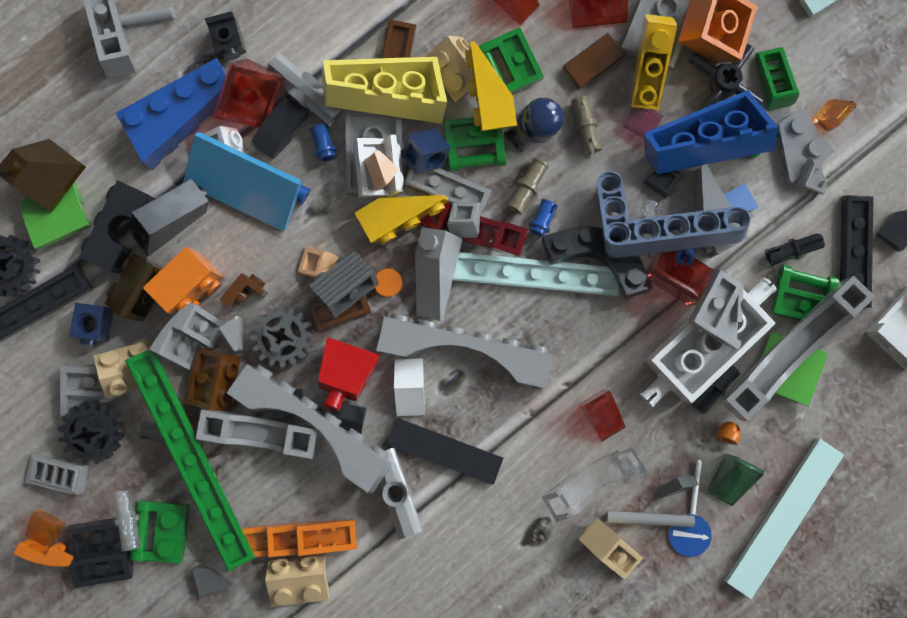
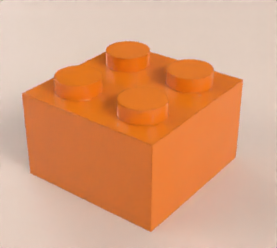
(718, 28)
(184, 281)

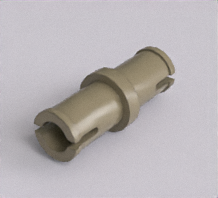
(586, 125)
(527, 186)

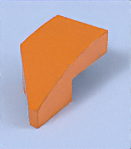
(43, 555)

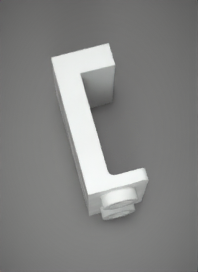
(891, 330)

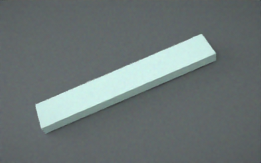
(535, 274)
(784, 518)

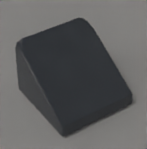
(352, 416)

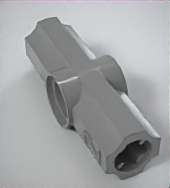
(304, 90)
(404, 511)

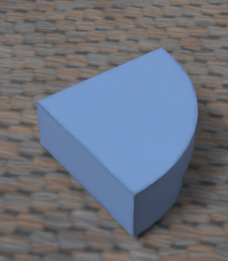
(741, 198)

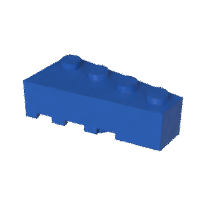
(172, 112)
(712, 135)

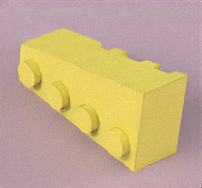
(386, 87)

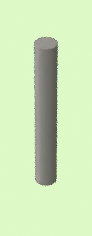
(146, 16)
(650, 519)

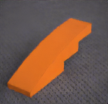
(302, 538)

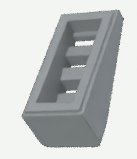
(78, 479)

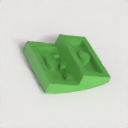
(51, 227)
(803, 381)

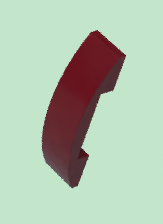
(492, 235)

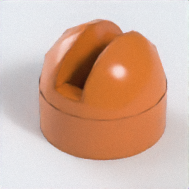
(729, 433)

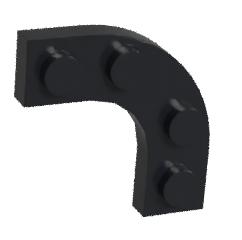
(588, 242)

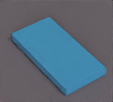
(242, 181)

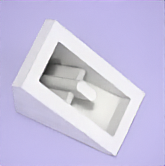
(409, 387)

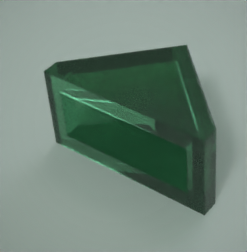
(733, 479)

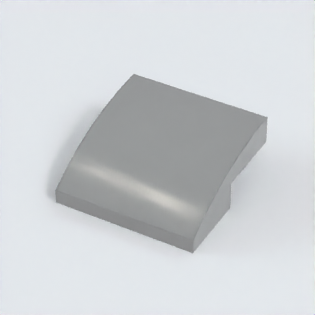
(184, 332)

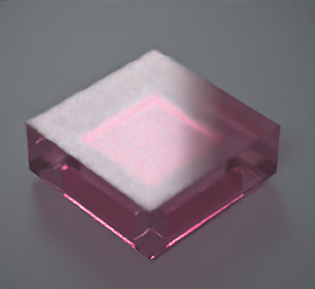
(642, 121)

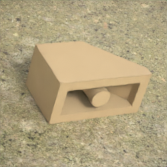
(610, 548)

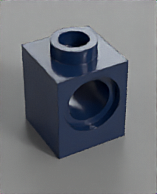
(425, 151)
(81, 317)

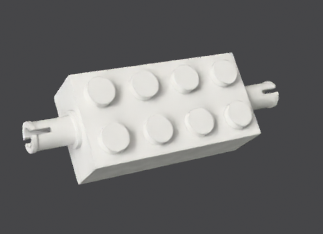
(695, 360)

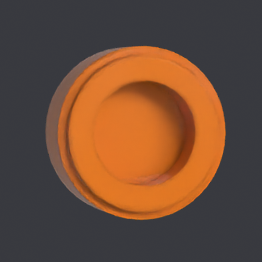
(389, 283)

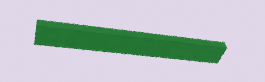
(190, 459)

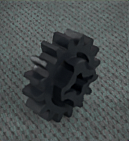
(20, 265)
(88, 444)

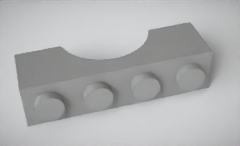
(260, 432)

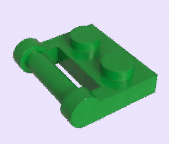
(516, 57)
(465, 135)
(794, 302)
(169, 531)

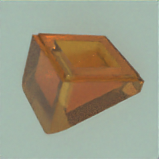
(834, 113)
(44, 528)

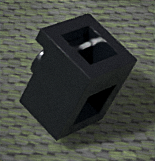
(225, 25)

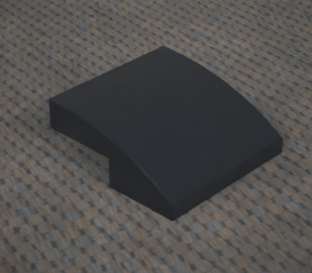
(97, 553)

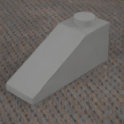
(109, 38)
(710, 197)
(435, 269)

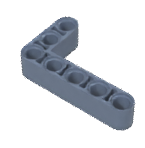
(660, 226)

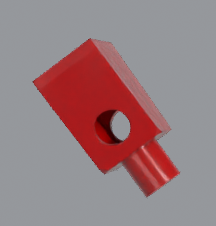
(345, 372)

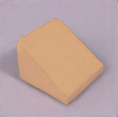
(380, 169)
(316, 261)

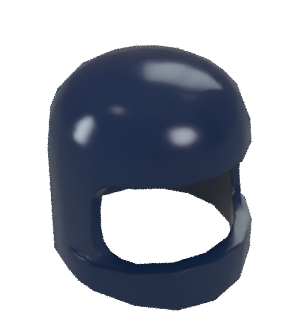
(541, 119)

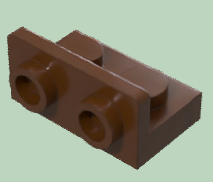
(211, 379)

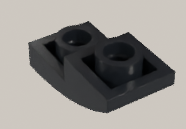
(278, 126)

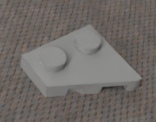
(800, 142)
(720, 309)
(80, 385)

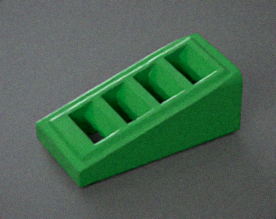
(779, 95)

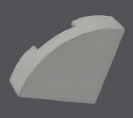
(812, 177)

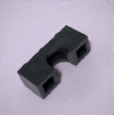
(102, 245)

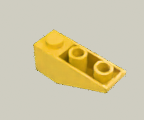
(653, 61)
(493, 99)
(390, 215)

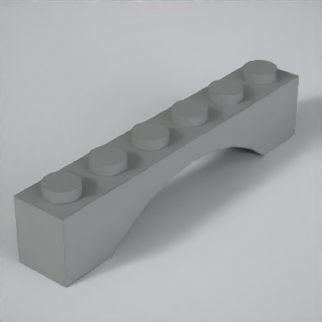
(523, 364)
(771, 371)
(357, 460)

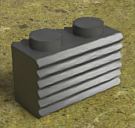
(343, 283)

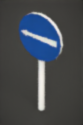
(696, 539)

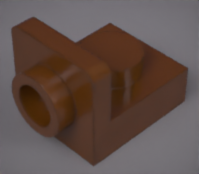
(238, 292)

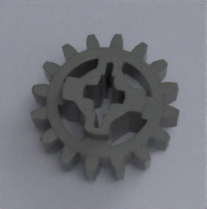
(278, 348)

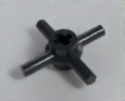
(718, 73)

